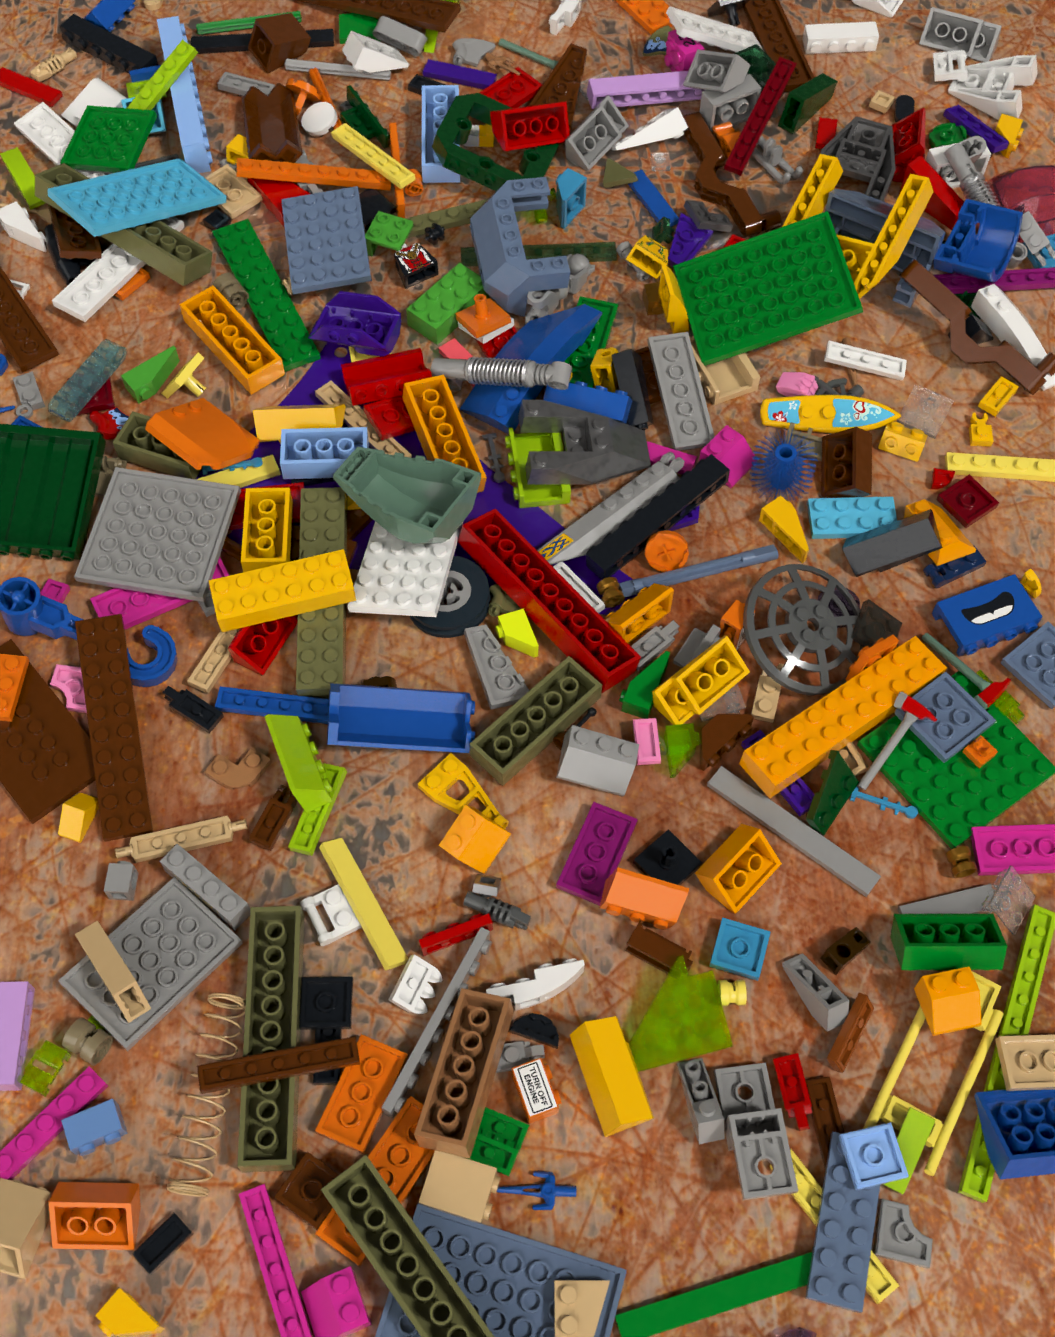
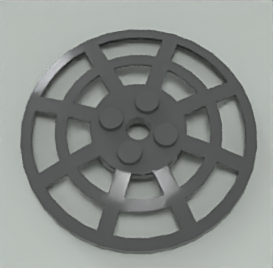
(797, 629)

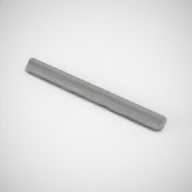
(334, 69)

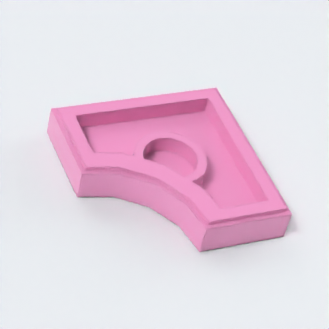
(69, 681)

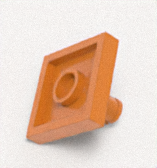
(483, 316)

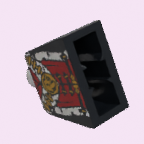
(415, 264)

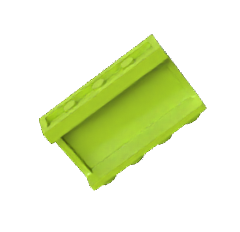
(534, 494)

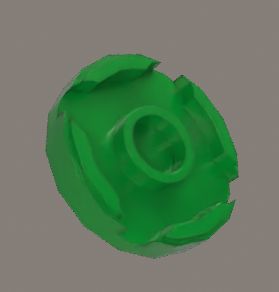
(946, 135)

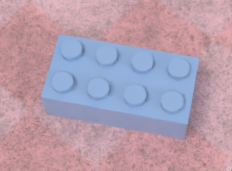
(318, 450)

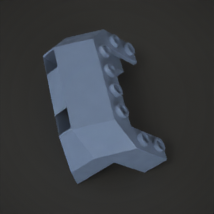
(863, 218)
(500, 249)

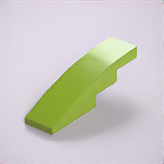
(22, 176)

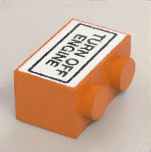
(732, 624)
(535, 1090)

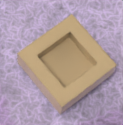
(881, 101)

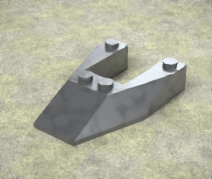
(865, 154)
(593, 445)

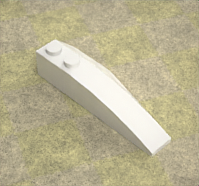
(1009, 325)

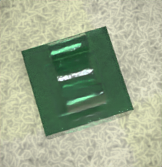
(662, 231)

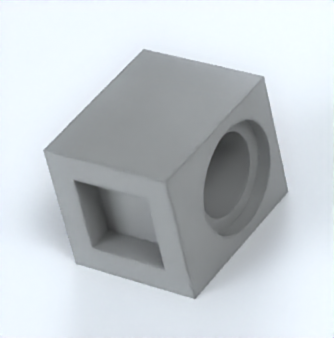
(121, 881)

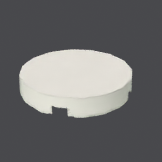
(319, 118)

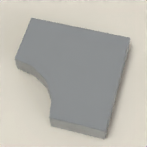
(899, 1238)

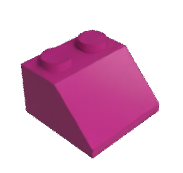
(732, 451)
(336, 1305)

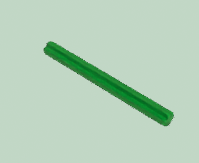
(235, 24)

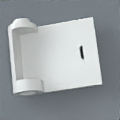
(94, 94)

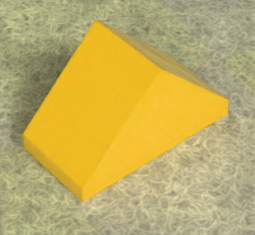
(77, 816)

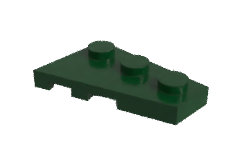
(835, 790)

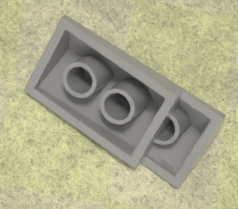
(960, 32)
(595, 135)

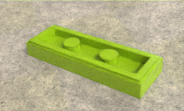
(911, 1142)

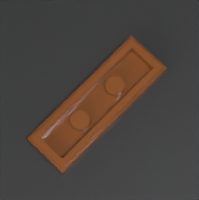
(850, 1033)

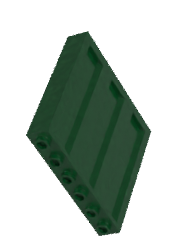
(47, 490)

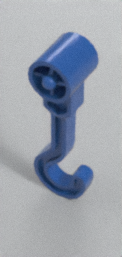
(29, 612)

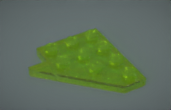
(681, 1020)

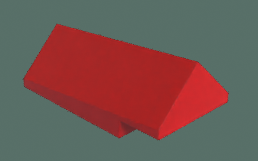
(908, 141)
(260, 643)

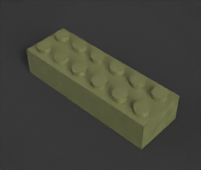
(535, 720)

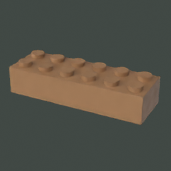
(464, 1073)

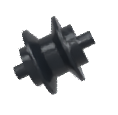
(432, 235)

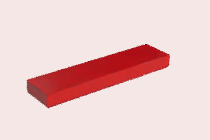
(29, 87)

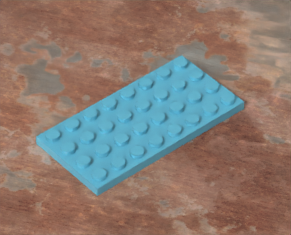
(136, 196)

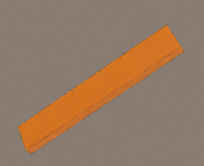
(394, 148)

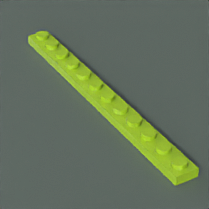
(1015, 1022)

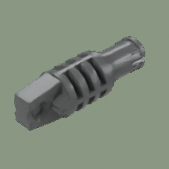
(498, 910)

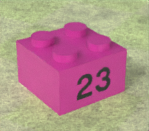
(680, 52)

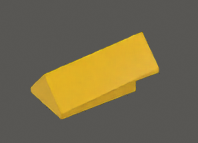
(271, 419)
(700, 682)
(611, 1075)

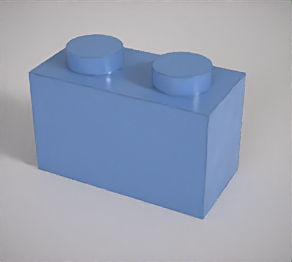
(94, 1127)

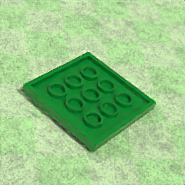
(109, 139)

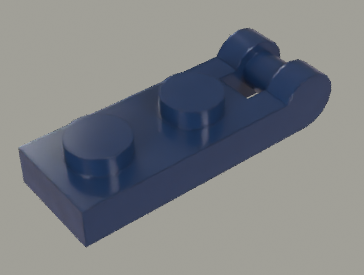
(954, 569)

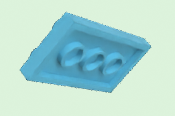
(848, 516)

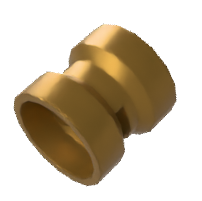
(610, 591)
(961, 862)

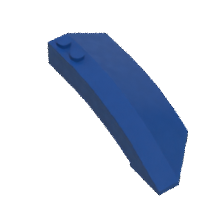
(540, 340)

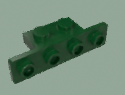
(362, 119)

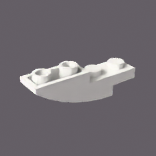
(565, 15)
(547, 983)

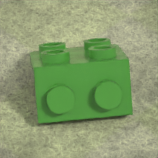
(387, 232)

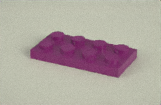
(596, 852)

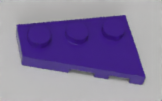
(687, 241)

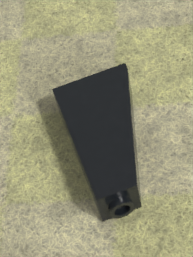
(632, 380)

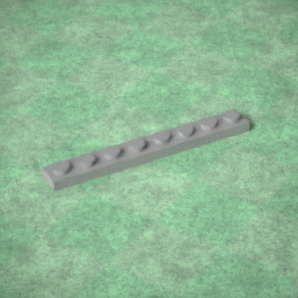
(433, 1030)

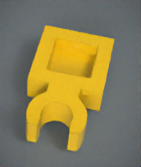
(979, 432)

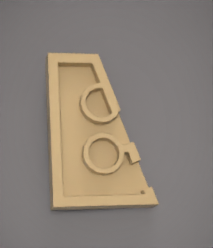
(578, 1306)

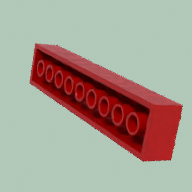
(548, 599)

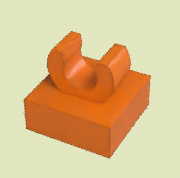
(980, 751)

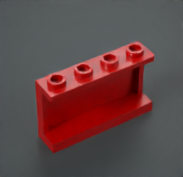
(383, 375)

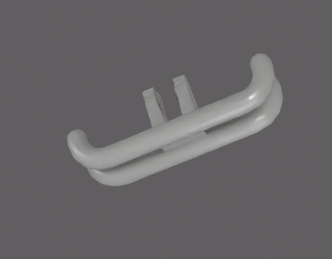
(773, 156)

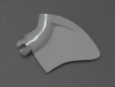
(471, 51)

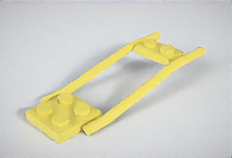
(894, 1109)

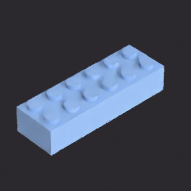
(435, 105)

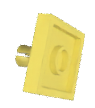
(185, 378)

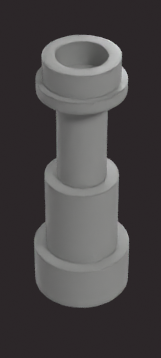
(623, 251)

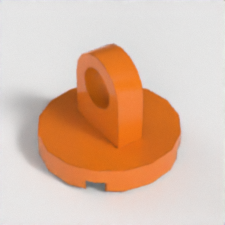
(303, 91)
(666, 551)

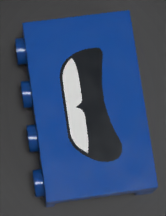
(988, 614)

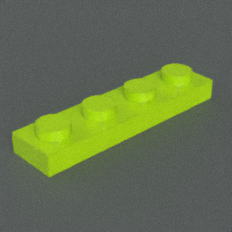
(312, 823)

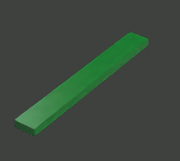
(715, 1298)

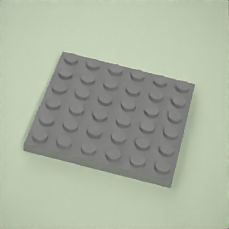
(158, 534)

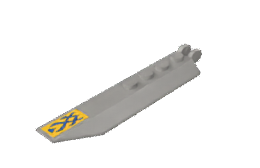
(610, 513)

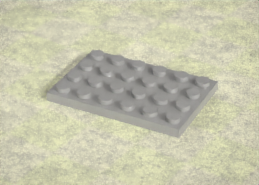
(169, 951)

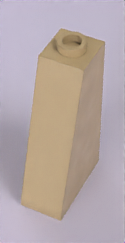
(113, 971)

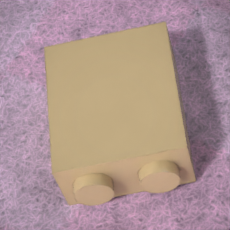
(459, 1187)

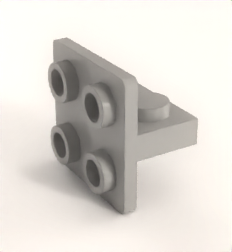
(696, 644)

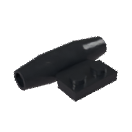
(67, 268)

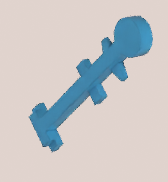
(256, 462)
(910, 811)

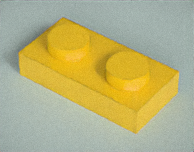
(998, 396)

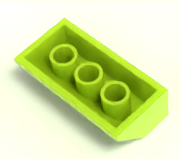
(299, 761)

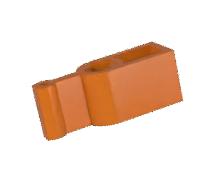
(727, 137)

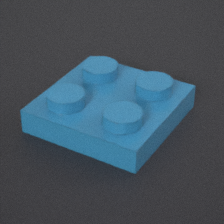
(740, 949)

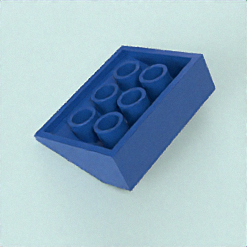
(1018, 1131)

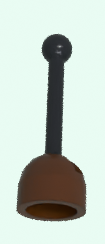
(559, 738)

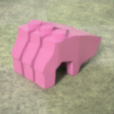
(796, 384)

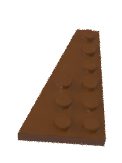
(564, 81)

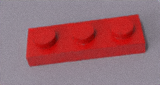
(454, 934)

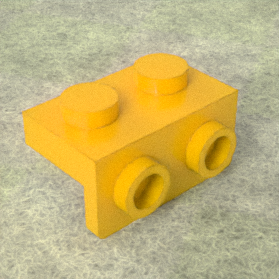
(903, 441)

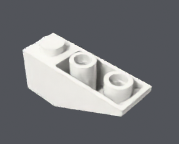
(19, 227)

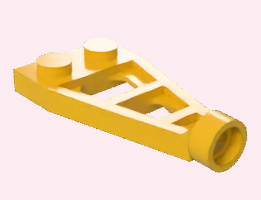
(445, 776)

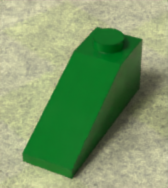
(638, 697)

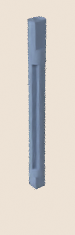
(701, 570)

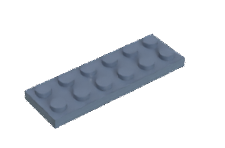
(842, 1236)

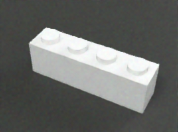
(840, 37)

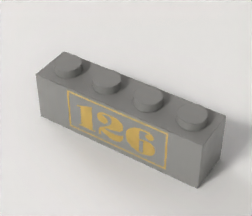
(206, 887)

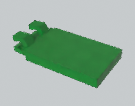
(357, 23)

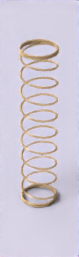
(176, 1185)

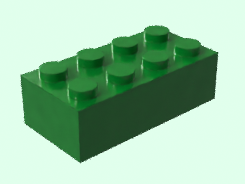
(948, 941)

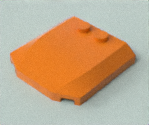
(202, 435)

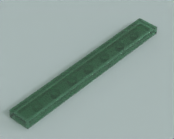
(593, 251)

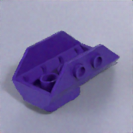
(359, 322)

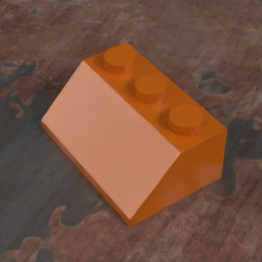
(643, 898)
(94, 1215)

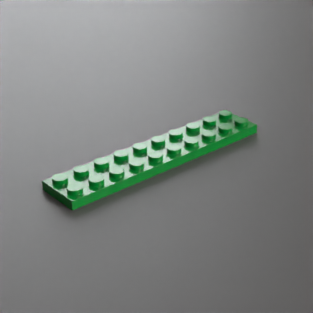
(267, 295)

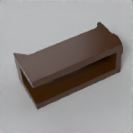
(656, 949)

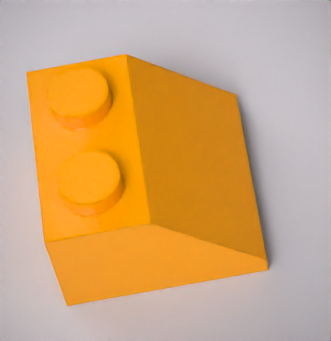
(475, 839)
(950, 1000)

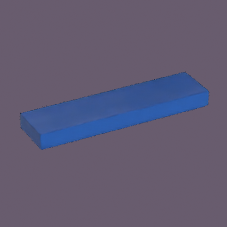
(652, 199)

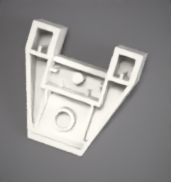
(992, 85)

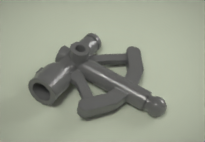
(827, 388)

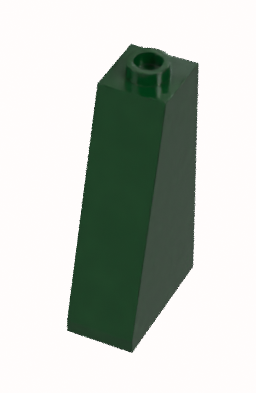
(806, 101)

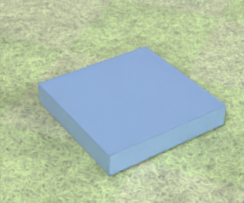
(873, 1156)

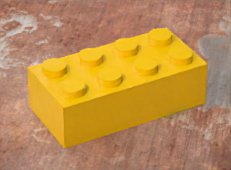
(266, 527)

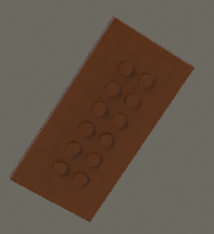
(43, 748)

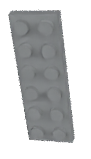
(681, 391)

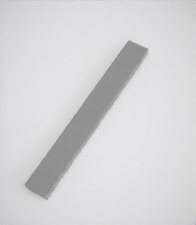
(794, 831)

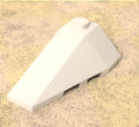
(662, 126)

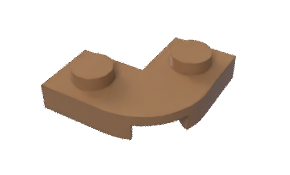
(240, 775)

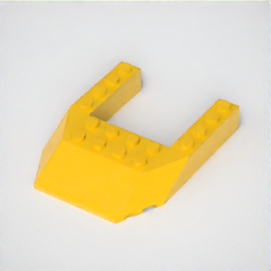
(865, 260)

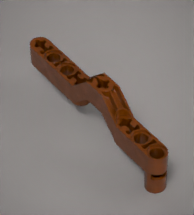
(713, 191)
(967, 350)

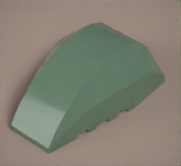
(409, 495)

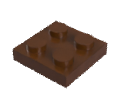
(303, 1191)

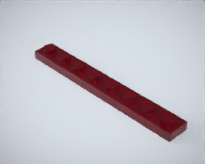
(760, 116)

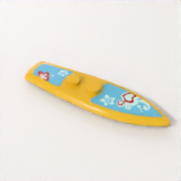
(826, 413)

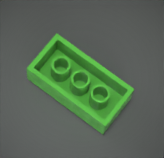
(435, 310)

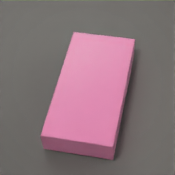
(647, 737)

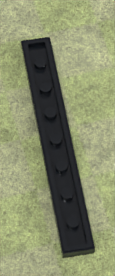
(240, 42)

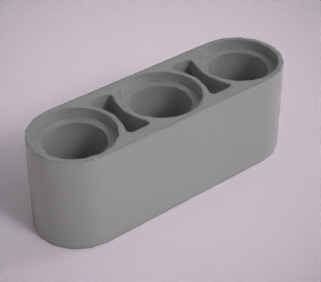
(399, 36)

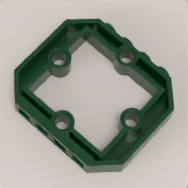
(482, 169)

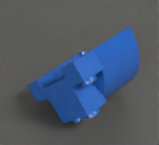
(984, 253)

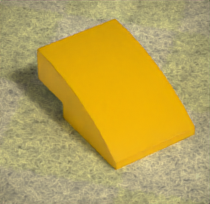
(672, 301)

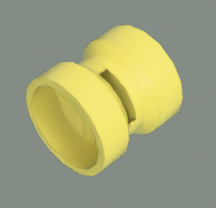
(732, 992)

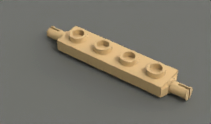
(187, 836)

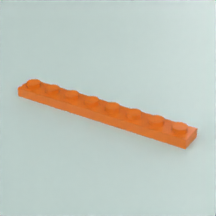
(311, 174)

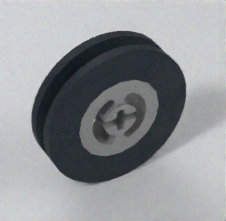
(464, 607)

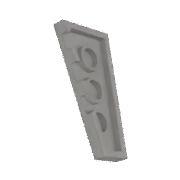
(497, 675)

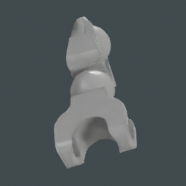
(546, 301)

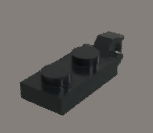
(193, 708)

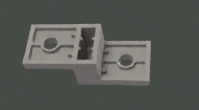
(755, 1131)

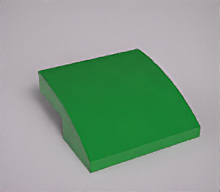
(499, 1141)

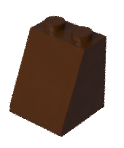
(277, 39)

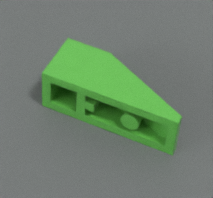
(149, 376)

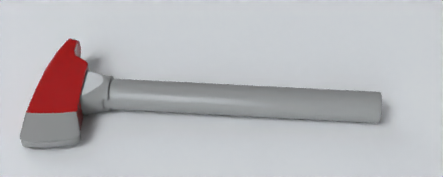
(914, 711)

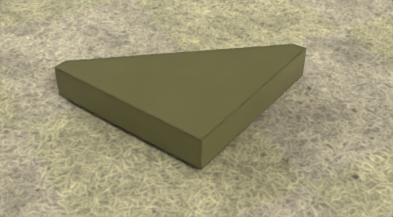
(617, 175)

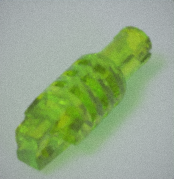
(1006, 703)

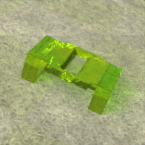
(38, 1079)

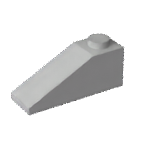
(818, 993)

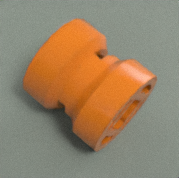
(416, 187)

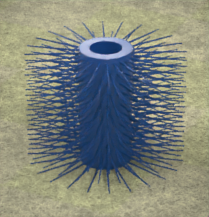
(783, 467)

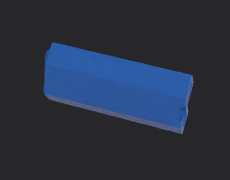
(399, 718)

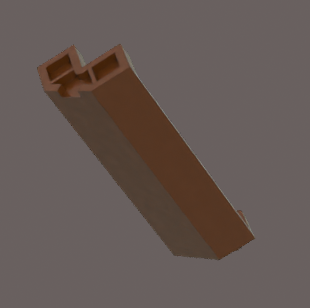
(271, 125)

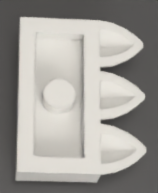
(414, 984)

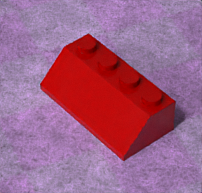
(531, 125)

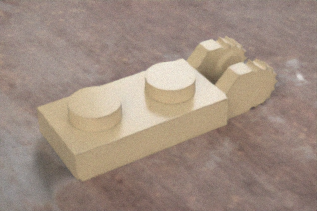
(766, 698)

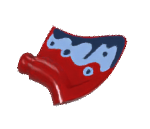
(109, 422)

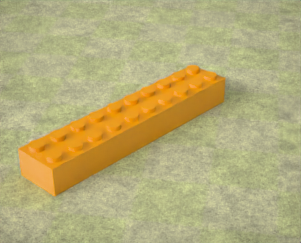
(839, 717)

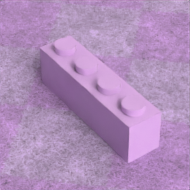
(15, 1021)

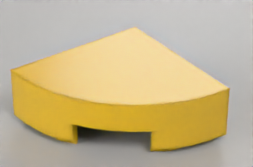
(1031, 583)

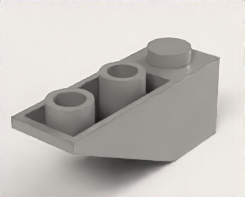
(701, 1101)

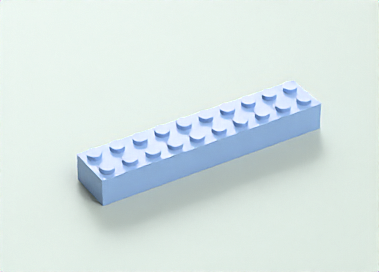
(186, 101)

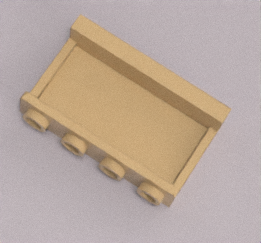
(727, 377)

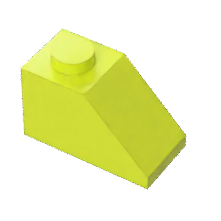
(517, 632)

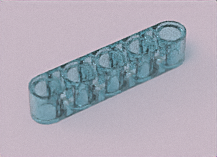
(87, 380)

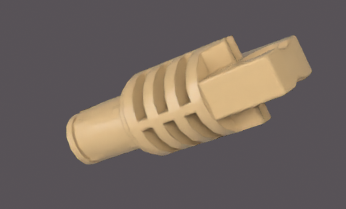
(53, 65)

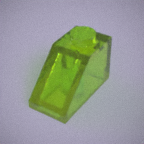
(680, 746)

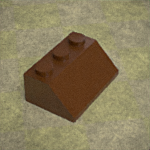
(846, 464)

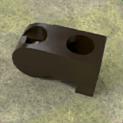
(845, 950)

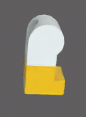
(481, 136)

